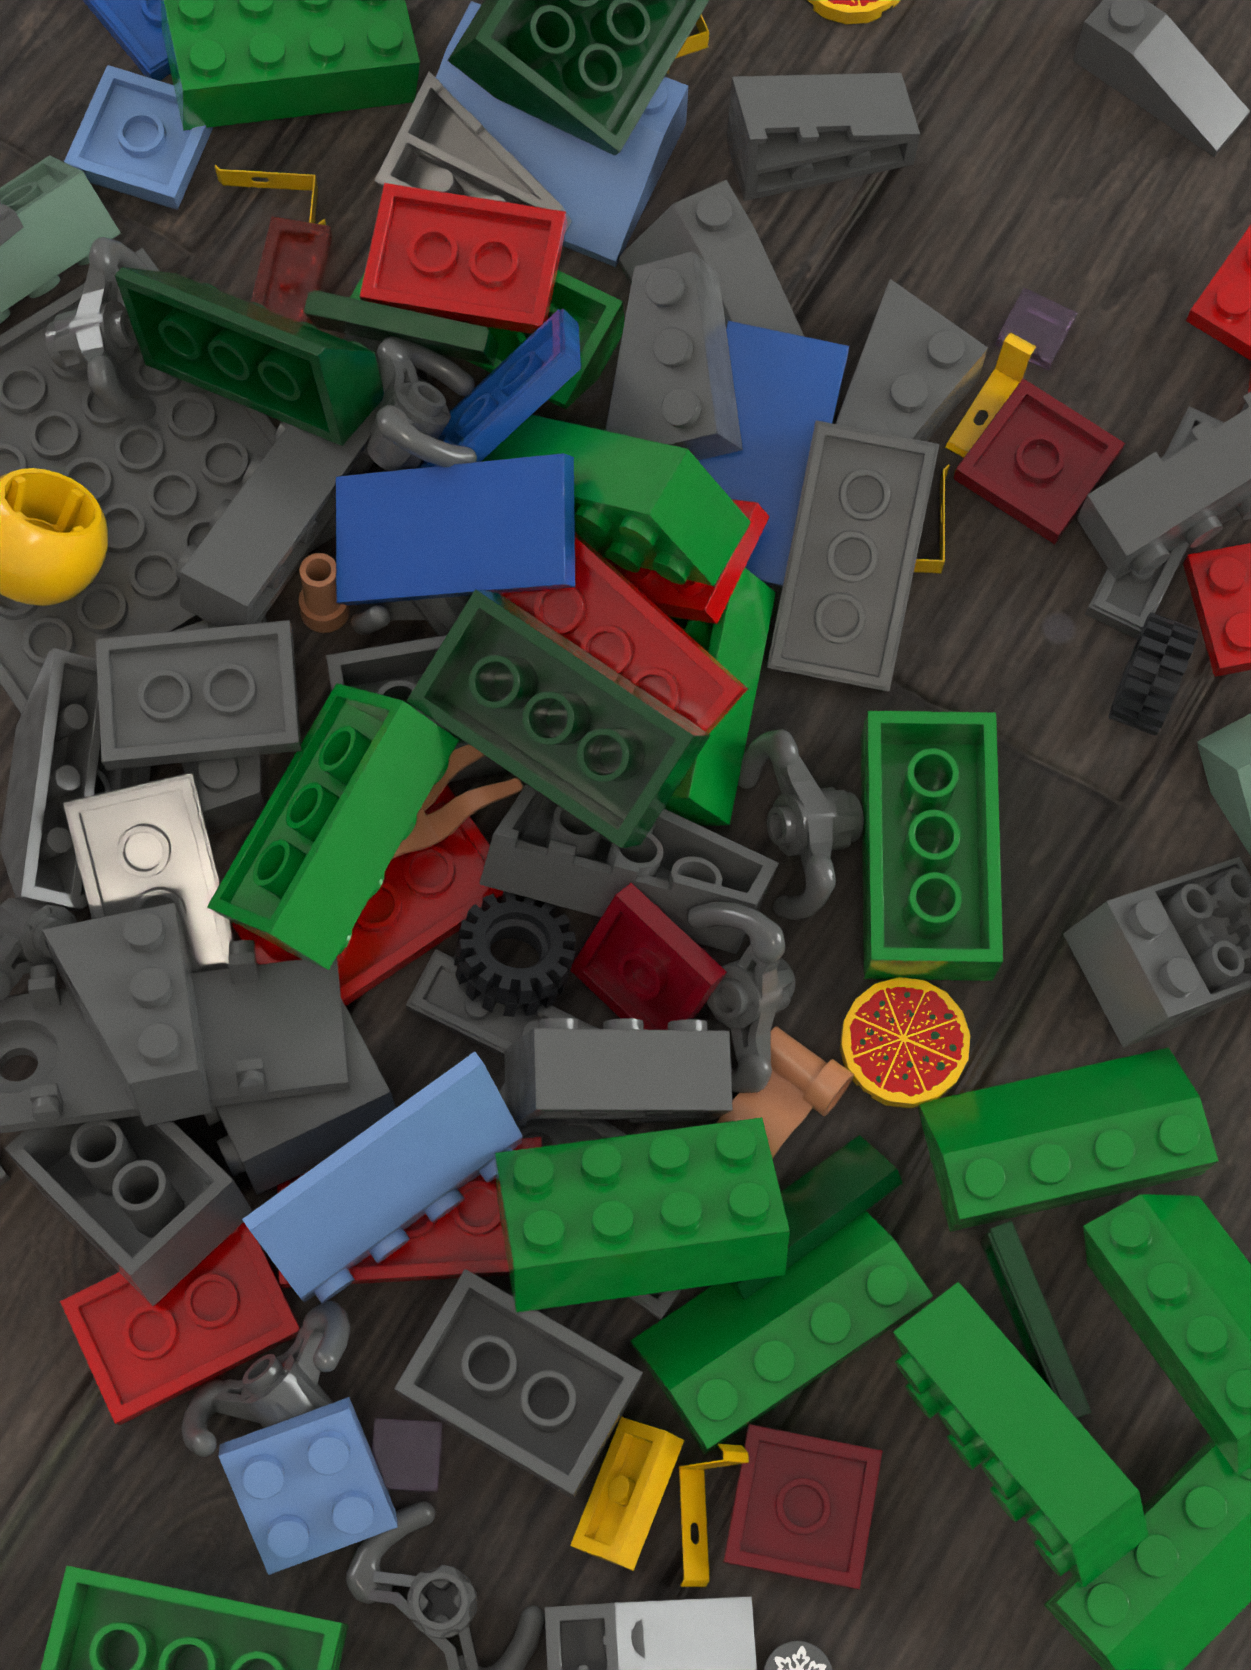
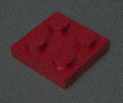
(1038, 461)
(646, 964)
(803, 1507)

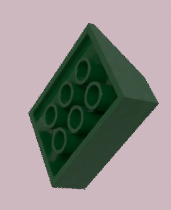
(577, 61)

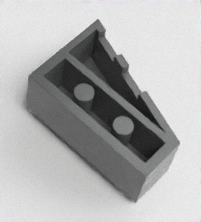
(817, 129)
(453, 153)
(910, 369)
(1172, 498)
(141, 1004)

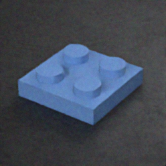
(137, 139)
(308, 1485)

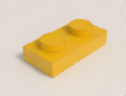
(627, 1493)

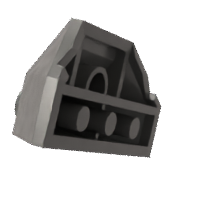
(52, 763)

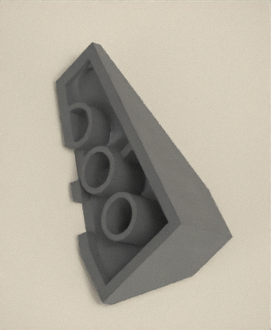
(724, 237)

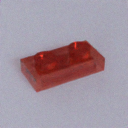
(291, 266)

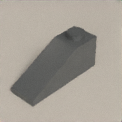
(1160, 70)

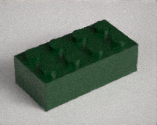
(558, 718)

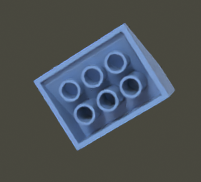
(594, 187)
(386, 1181)

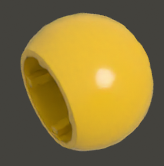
(48, 537)

